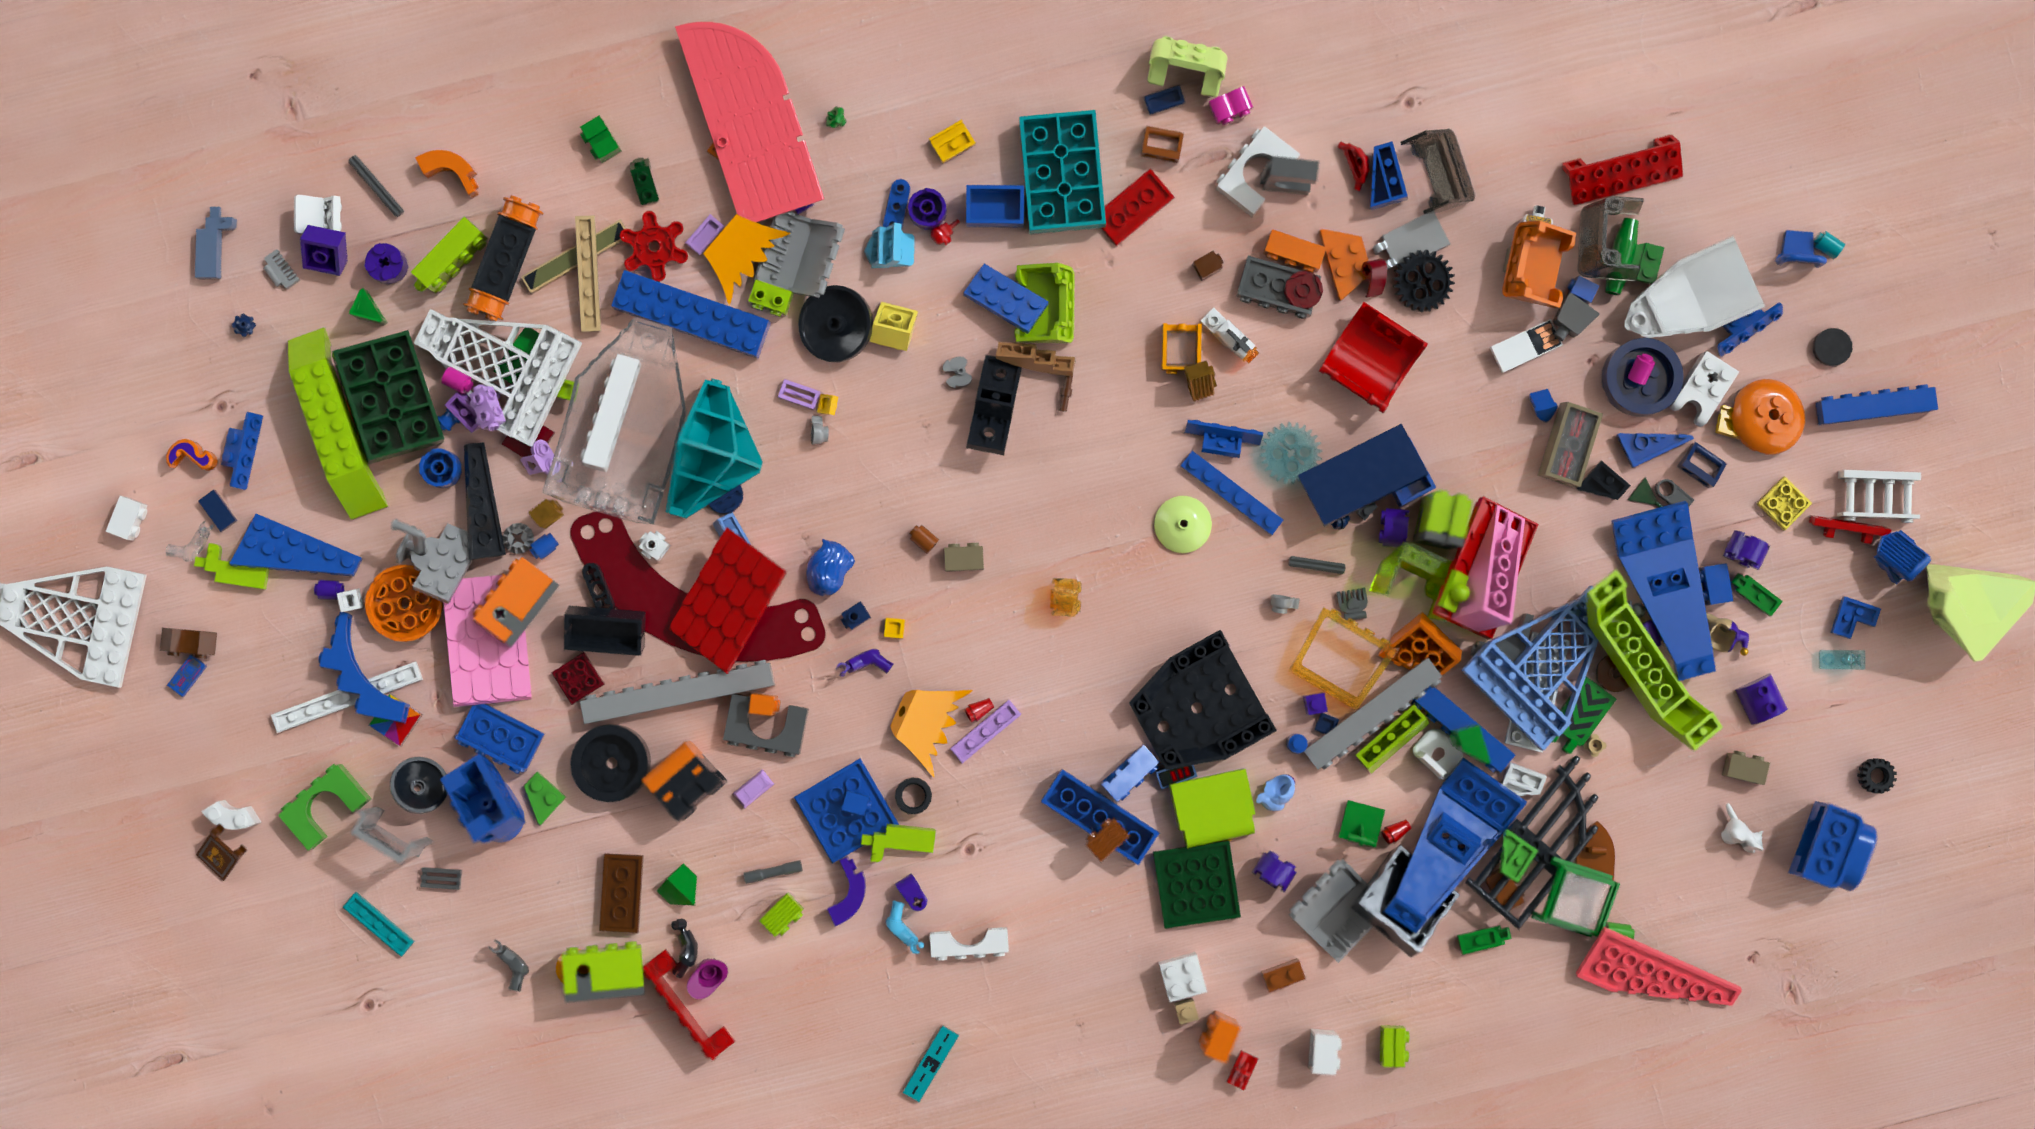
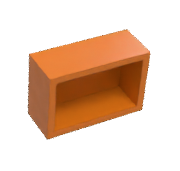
(1219, 1036)

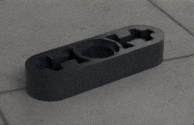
(598, 574)

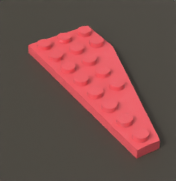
(1630, 966)

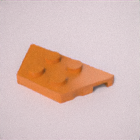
(1345, 259)

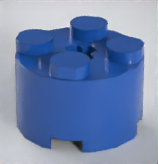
(436, 458)

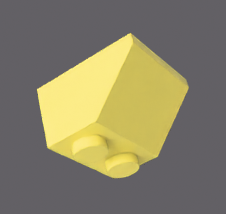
(893, 326)

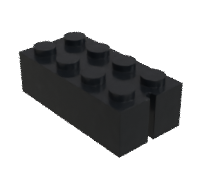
(604, 630)

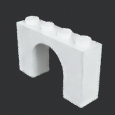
(1233, 185)

